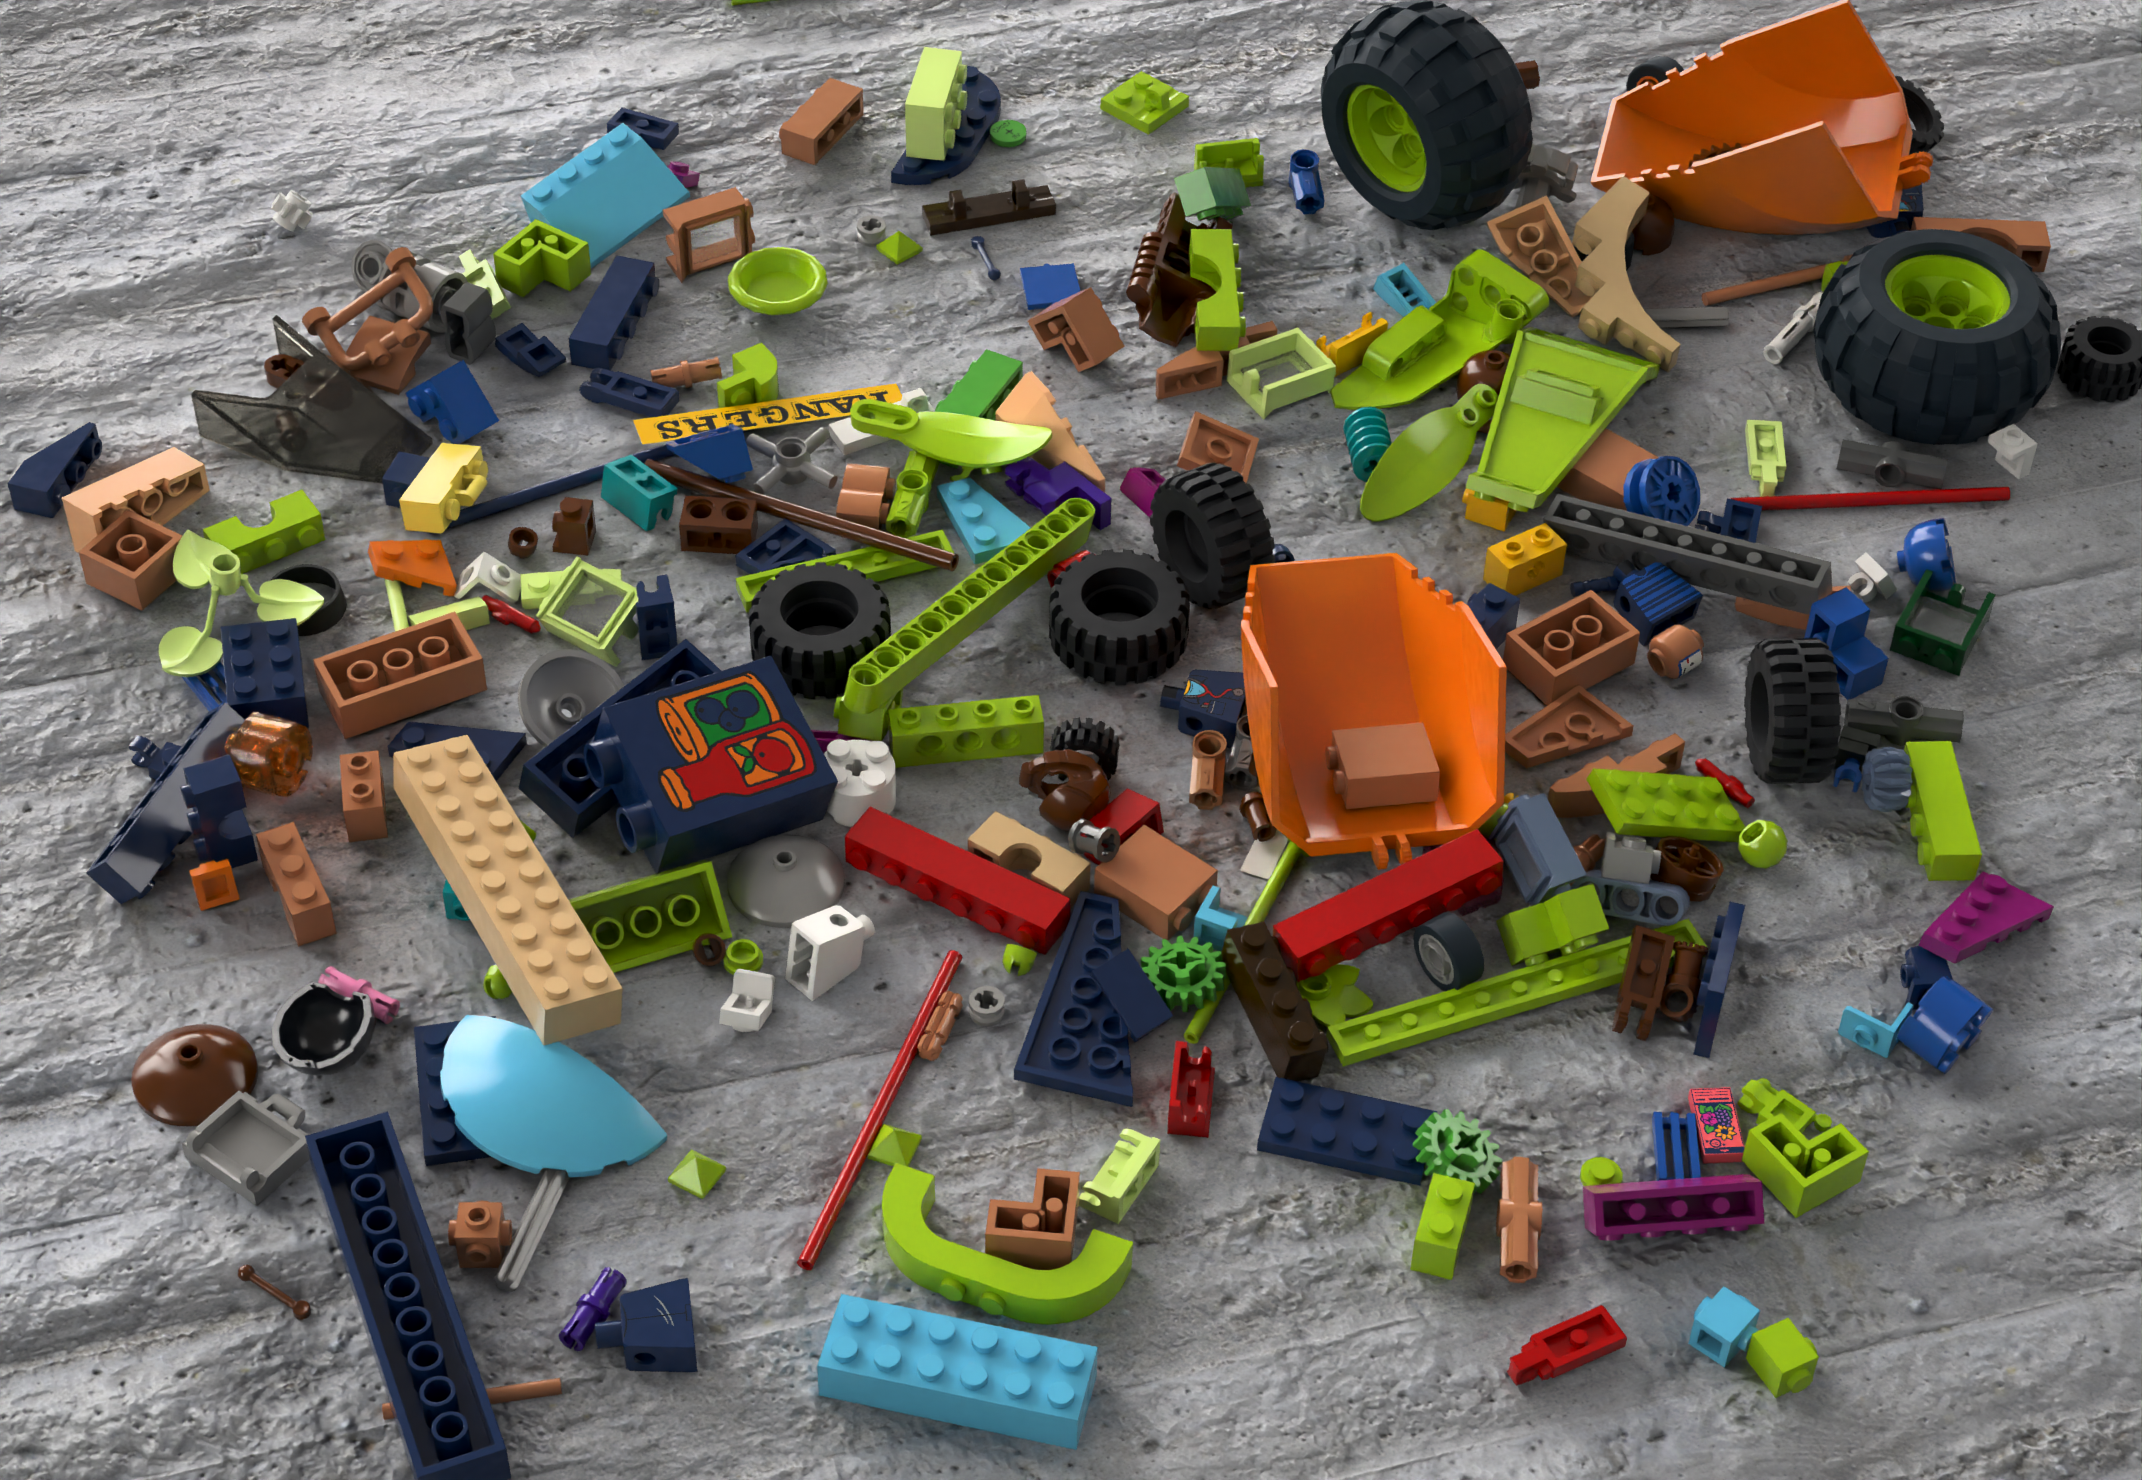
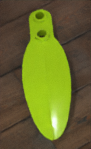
(950, 436)
(1426, 456)

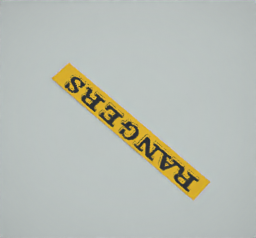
(761, 414)

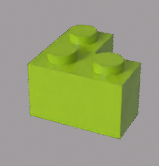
(540, 255)
(1559, 924)
(1803, 1170)

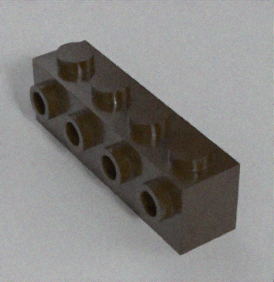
(1274, 1002)

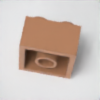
(131, 560)

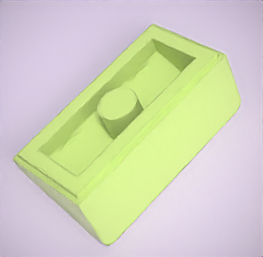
(471, 613)

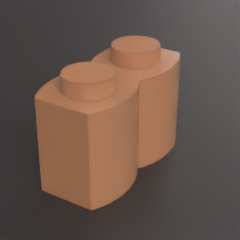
(866, 495)

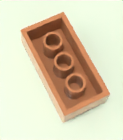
(400, 674)

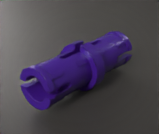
(592, 1309)

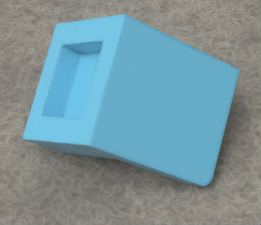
(1213, 921)

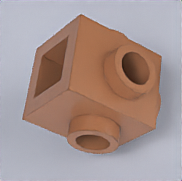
(480, 1234)

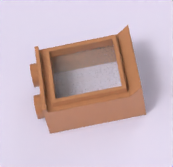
(709, 232)

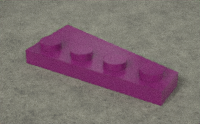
(1982, 915)

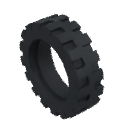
(1924, 117)

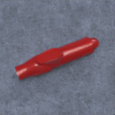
(506, 614)
(1730, 784)

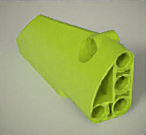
(1429, 346)

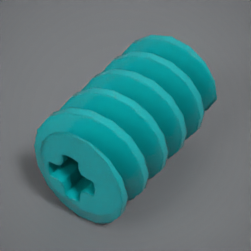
(1366, 439)

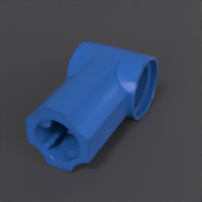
(1306, 181)

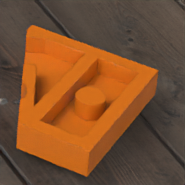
(413, 563)

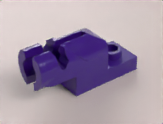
(1051, 488)

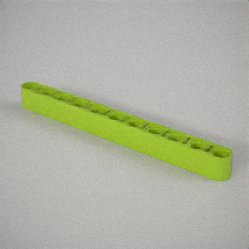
(967, 606)

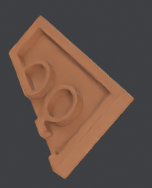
(1565, 728)

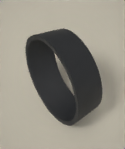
(328, 614)

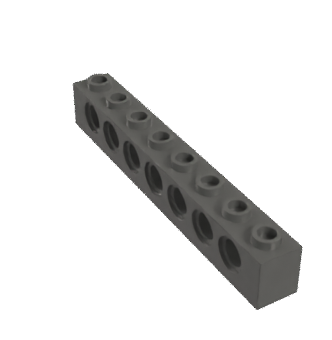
(1691, 553)

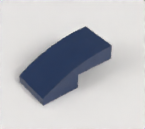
(528, 351)

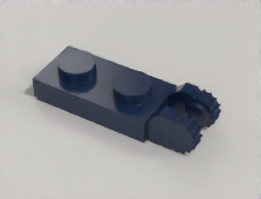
(629, 393)

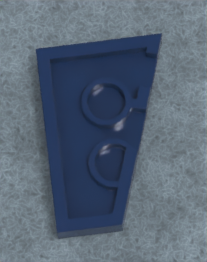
(494, 746)

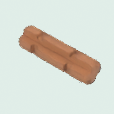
(940, 1025)

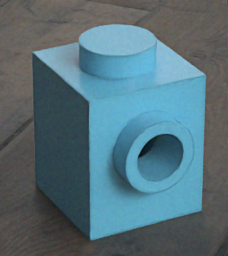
(1723, 1326)

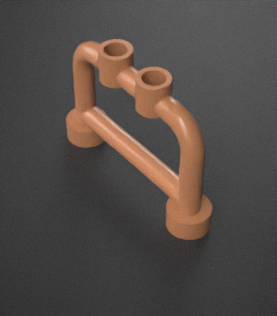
(320, 323)

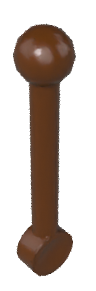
(300, 1308)

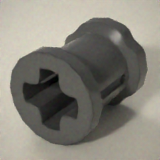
(1094, 839)

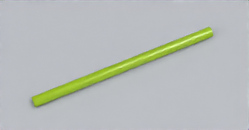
(1257, 915)

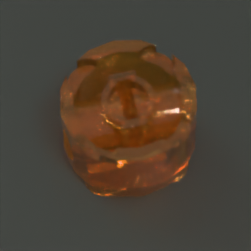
(270, 754)

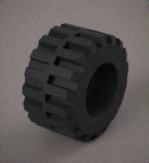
(2102, 359)

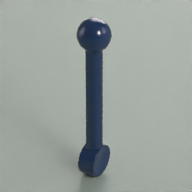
(978, 243)

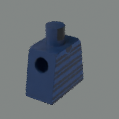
(1654, 598)

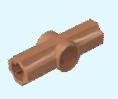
(1519, 1220)

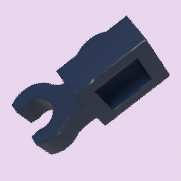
(151, 756)

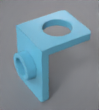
(1870, 1032)

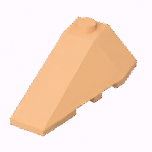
(1542, 250)
(1032, 405)

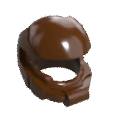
(1070, 801)

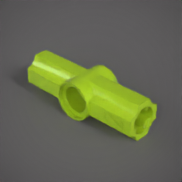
(911, 494)

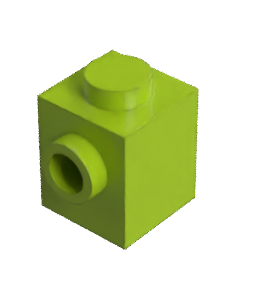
(1782, 1358)

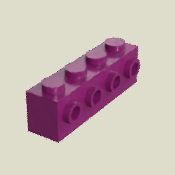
(1673, 1205)

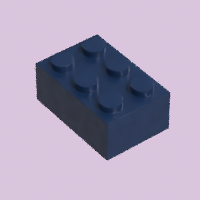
(265, 669)

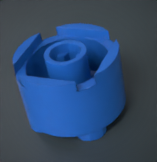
(1944, 1023)

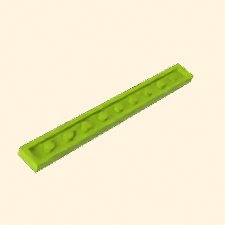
(1489, 999)

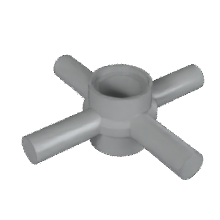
(791, 460)

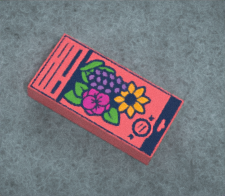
(1716, 1125)

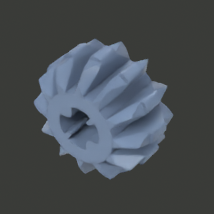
(1886, 779)

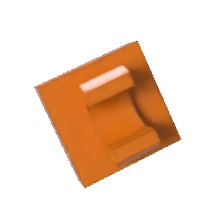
(214, 884)

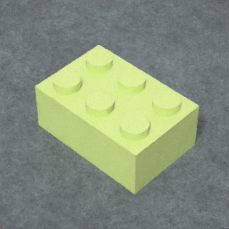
(935, 104)

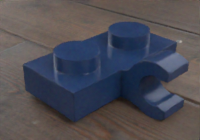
(655, 131)
(1738, 520)

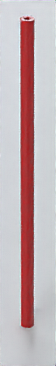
(877, 1114)

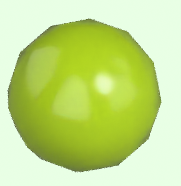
(1762, 844)

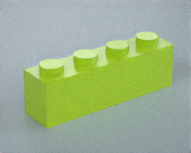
(1941, 813)

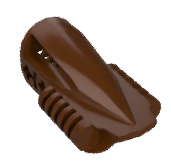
(1162, 279)

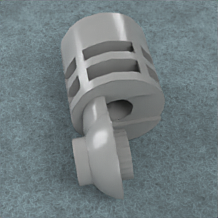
(441, 282)

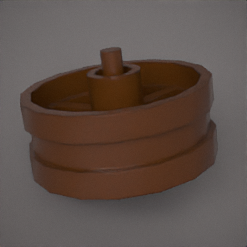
(1688, 866)

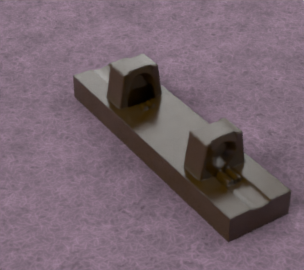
(989, 209)

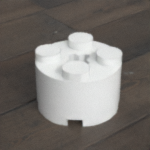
(864, 779)

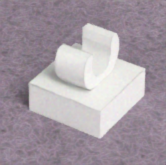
(1875, 578)

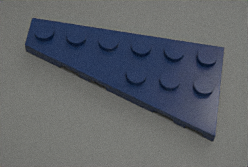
(1076, 1033)

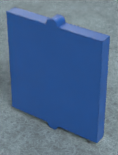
(1048, 284)

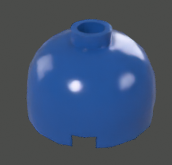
(1928, 549)

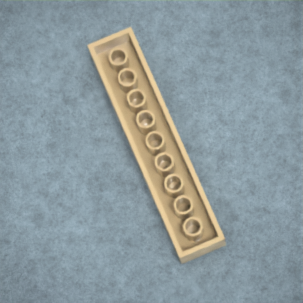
(507, 890)

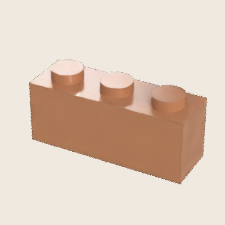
(821, 121)

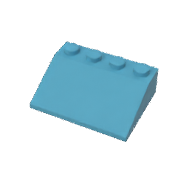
(606, 193)

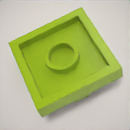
(1144, 102)

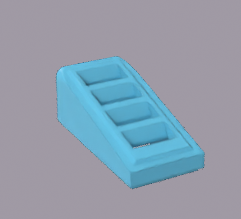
(1402, 276)

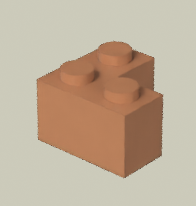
(1081, 328)
(1036, 1232)

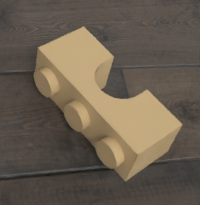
(1017, 847)

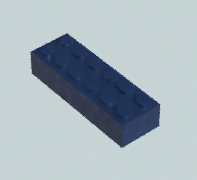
(558, 774)

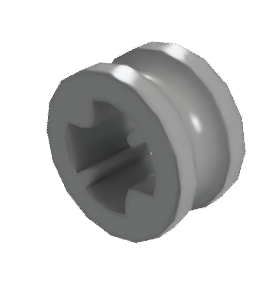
(871, 230)
(989, 1016)

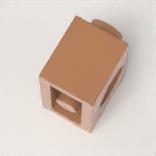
(363, 796)

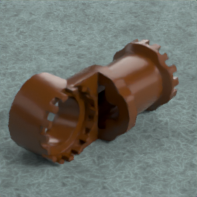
(1684, 979)

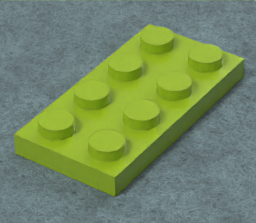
(1666, 805)

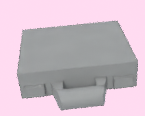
(250, 1145)

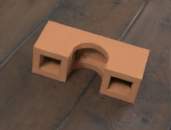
(297, 882)

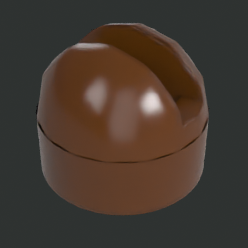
(515, 541)
(716, 945)

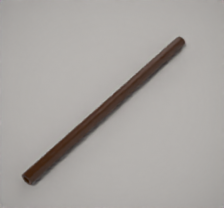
(809, 517)

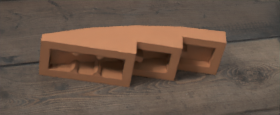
(1203, 369)

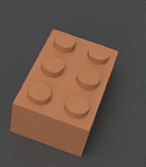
(1570, 647)

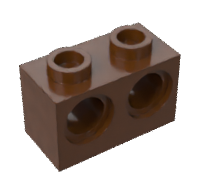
(717, 524)

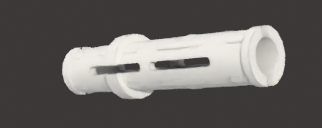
(1794, 331)

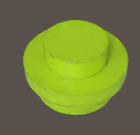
(743, 955)
(1600, 1172)

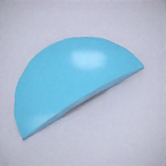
(540, 1102)

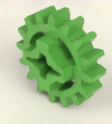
(1185, 972)
(1457, 1149)

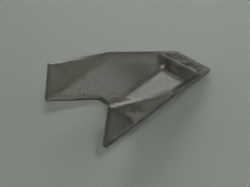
(314, 422)

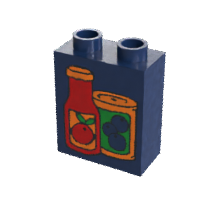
(710, 765)

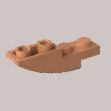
(1574, 796)

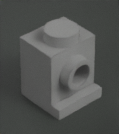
(1629, 859)

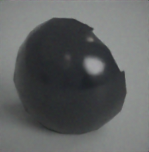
(323, 1030)

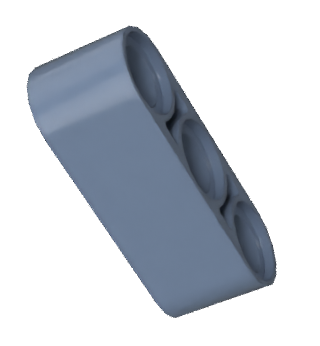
(1649, 896)

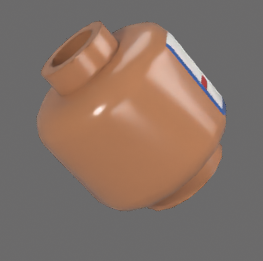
(1675, 651)

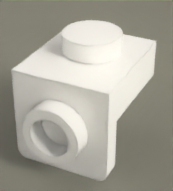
(2014, 450)
(749, 1002)

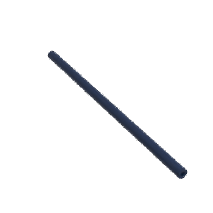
(550, 488)

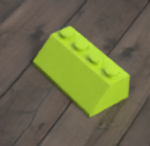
(654, 915)

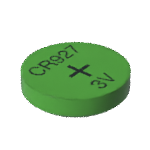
(1008, 133)

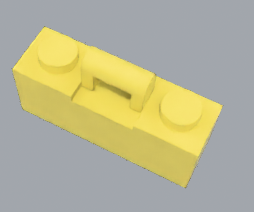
(446, 482)

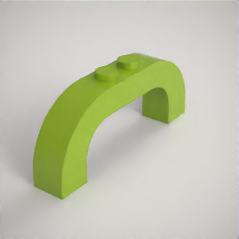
(986, 1280)

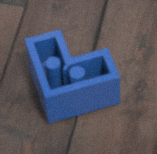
(454, 401)
(1841, 624)

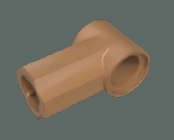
(1208, 769)

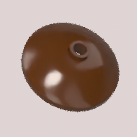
(192, 1073)

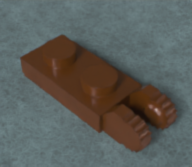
(1643, 978)

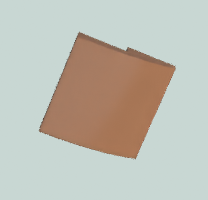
(400, 370)

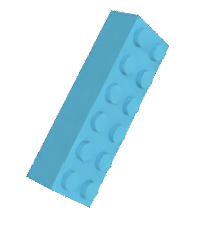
(958, 1371)

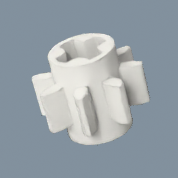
(291, 210)

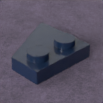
(781, 547)

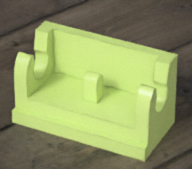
(1122, 1176)

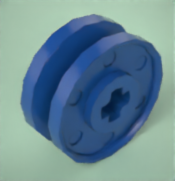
(1663, 490)

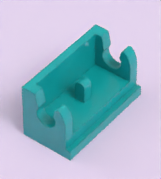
(637, 491)

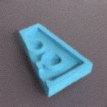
(979, 519)

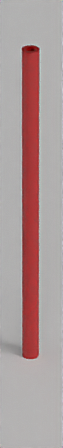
(1879, 498)

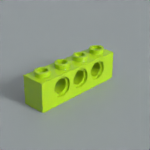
(966, 731)

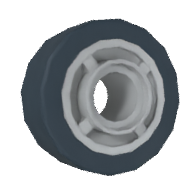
(1448, 952)

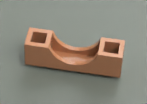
(2023, 238)

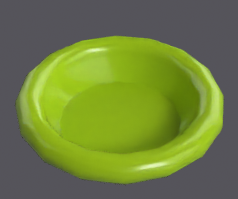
(777, 281)

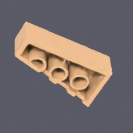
(153, 489)

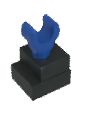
(1851, 755)

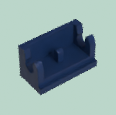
(656, 619)
(1132, 994)

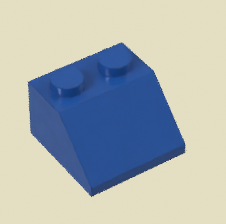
(716, 451)

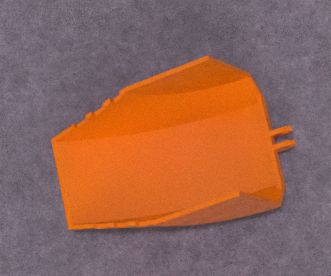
(1819, 121)
(1361, 650)

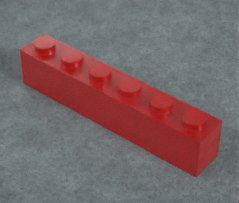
(957, 880)
(1389, 905)

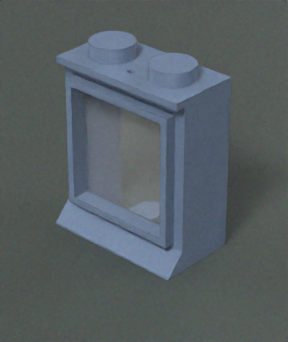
(1536, 849)

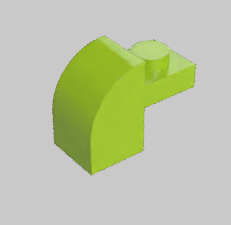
(752, 379)

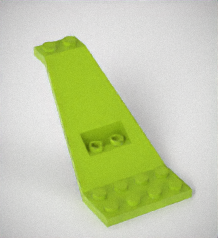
(1550, 412)

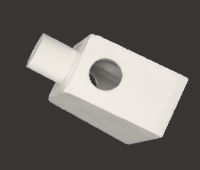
(825, 949)

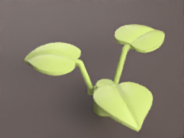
(201, 561)

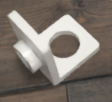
(492, 575)

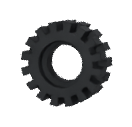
(1088, 738)

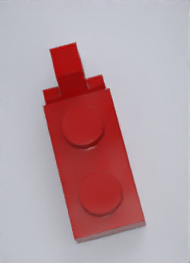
(1567, 1346)

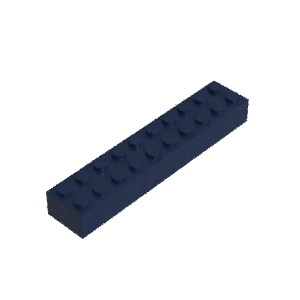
(406, 1304)

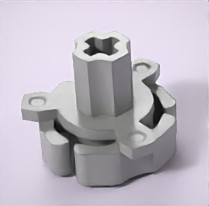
(1541, 176)

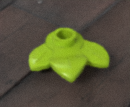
(1334, 995)

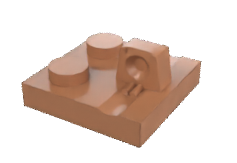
(1217, 443)

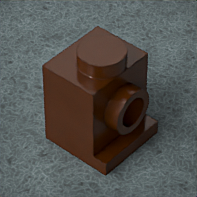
(574, 526)

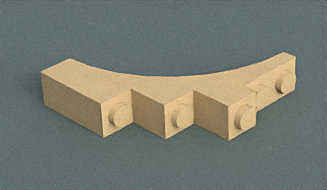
(1603, 276)

